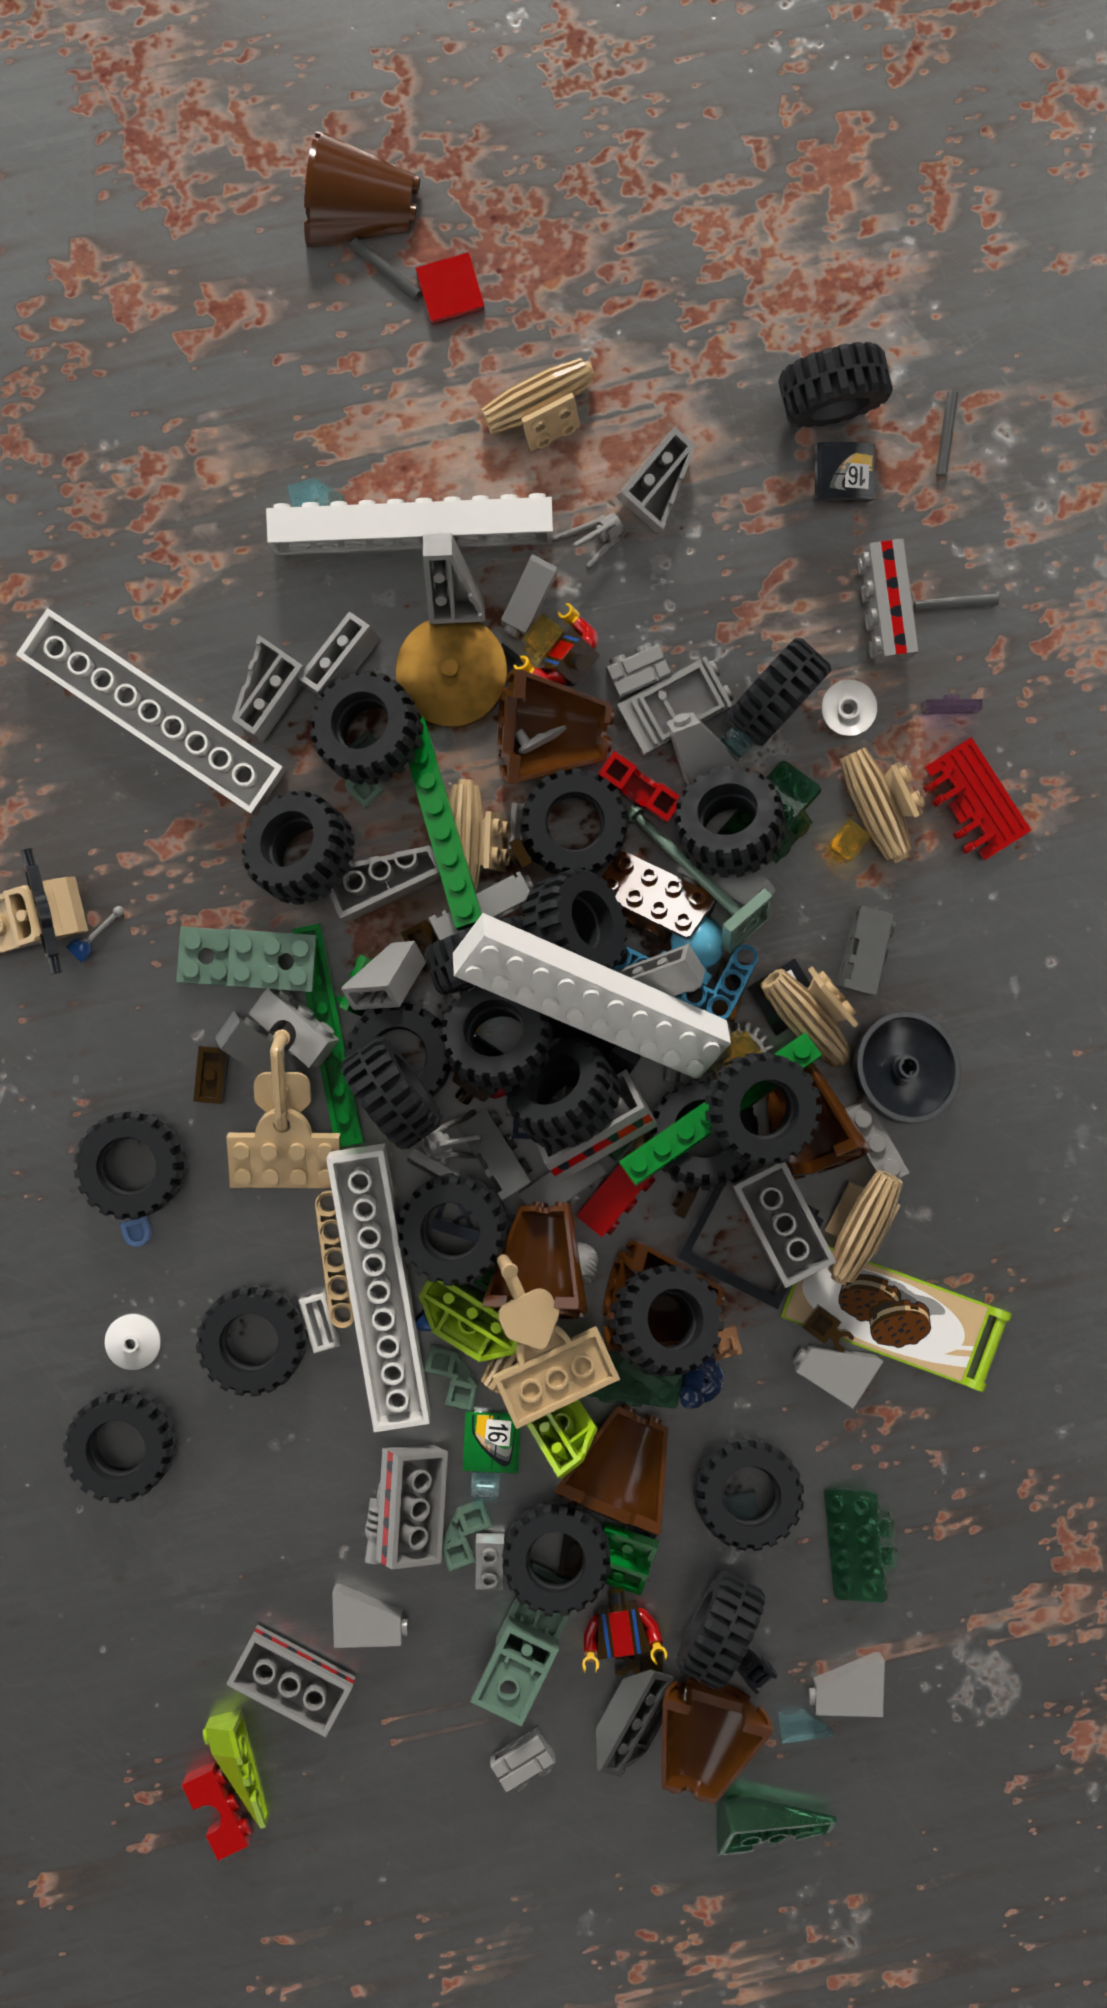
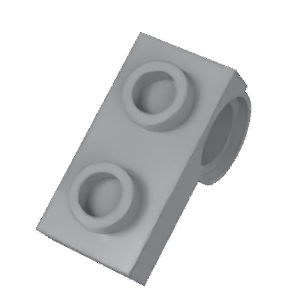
(489, 1561)

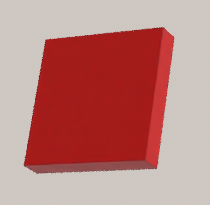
(450, 288)

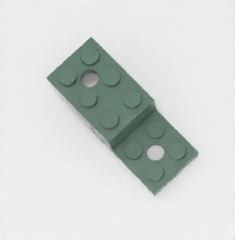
(246, 958)
(522, 1655)

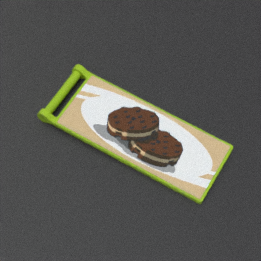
(904, 1320)

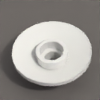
(859, 698)
(146, 1340)

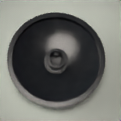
(906, 1067)

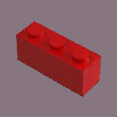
(610, 1200)

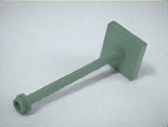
(744, 920)

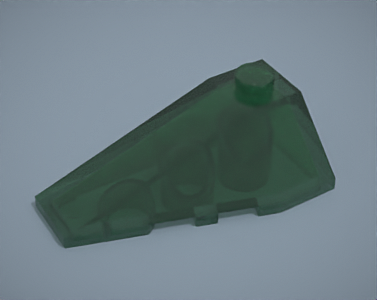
(757, 1821)

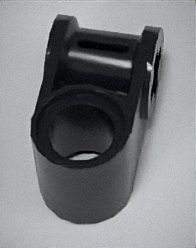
(756, 1669)

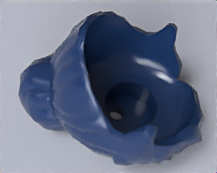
(695, 1391)

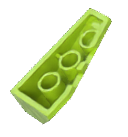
(234, 1755)

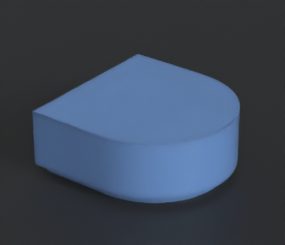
(136, 1231)

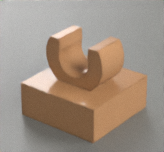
(729, 1343)

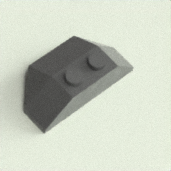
(631, 1721)

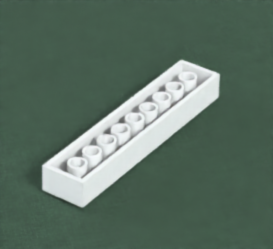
(402, 525)
(151, 712)
(589, 996)
(379, 1287)

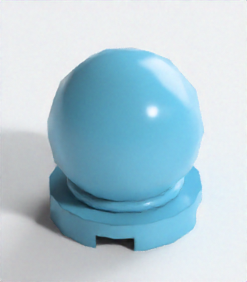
(705, 943)

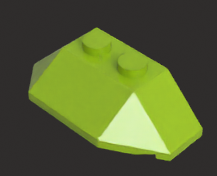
(461, 1320)
(564, 1436)

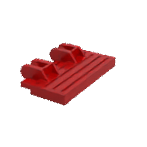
(977, 797)

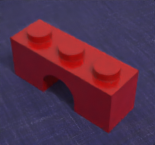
(639, 788)
(210, 1787)

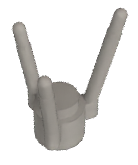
(606, 528)
(437, 1142)

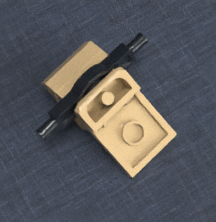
(40, 913)

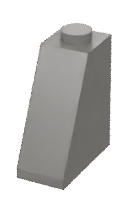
(529, 596)
(698, 747)
(385, 978)
(838, 1372)
(365, 1620)
(850, 1689)

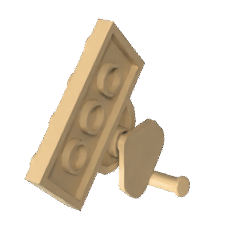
(280, 1152)
(550, 1364)

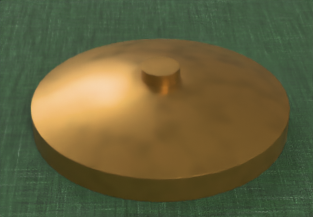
(452, 672)

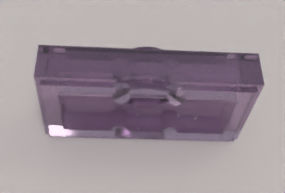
(951, 705)

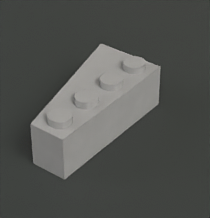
(383, 880)

